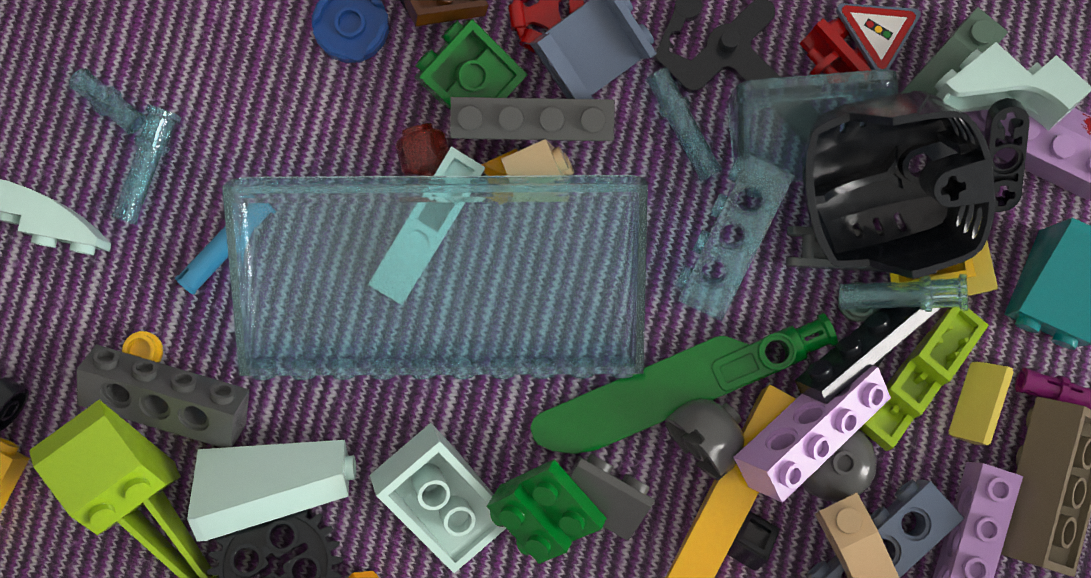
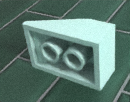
(437, 497)

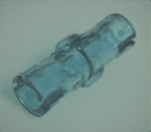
(107, 101)

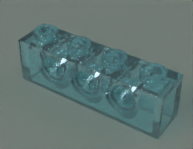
(716, 294)

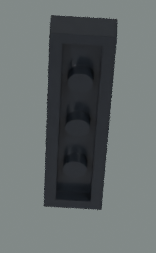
(859, 351)

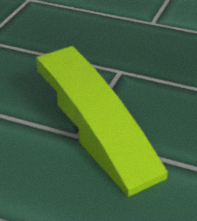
(924, 373)

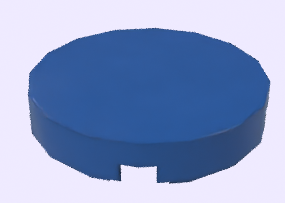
(350, 28)

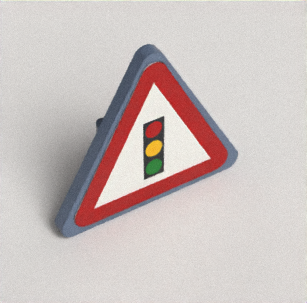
(878, 30)

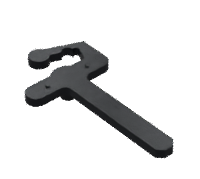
(725, 48)

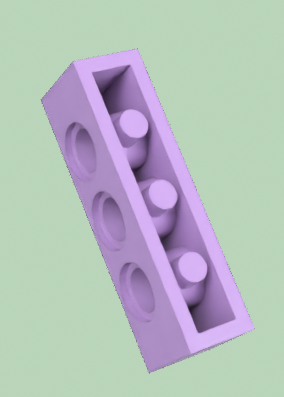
(808, 435)
(987, 504)

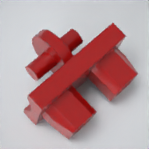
(830, 51)

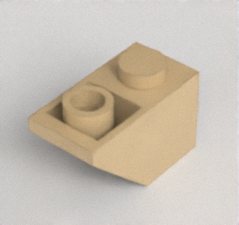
(538, 160)

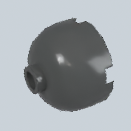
(708, 433)
(845, 471)

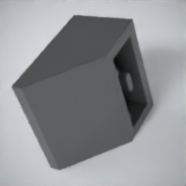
(620, 501)

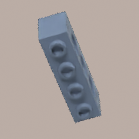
(934, 520)

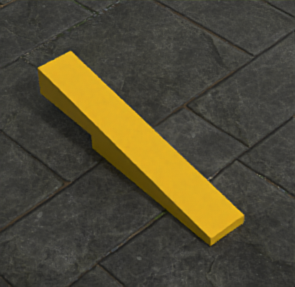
(725, 502)

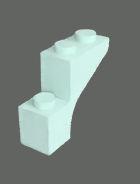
(989, 76)

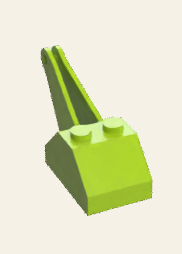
(107, 472)

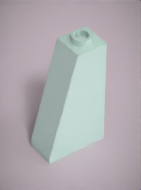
(265, 482)

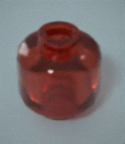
(421, 150)

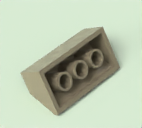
(1055, 488)

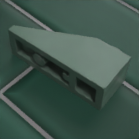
(973, 33)

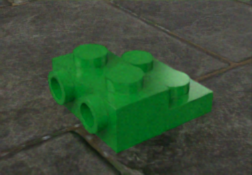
(468, 66)
(544, 511)

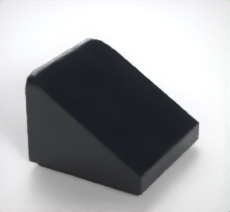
(754, 541)

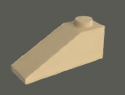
(856, 539)

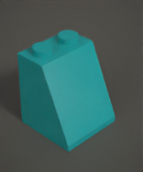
(1056, 285)

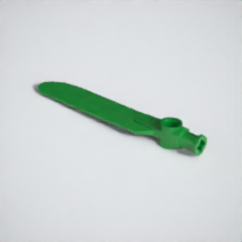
(649, 398)

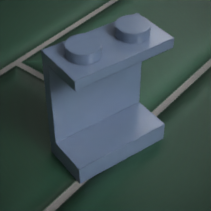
(593, 47)

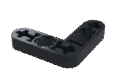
(1010, 173)

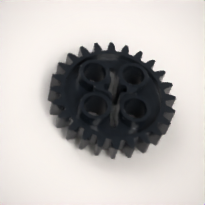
(259, 540)

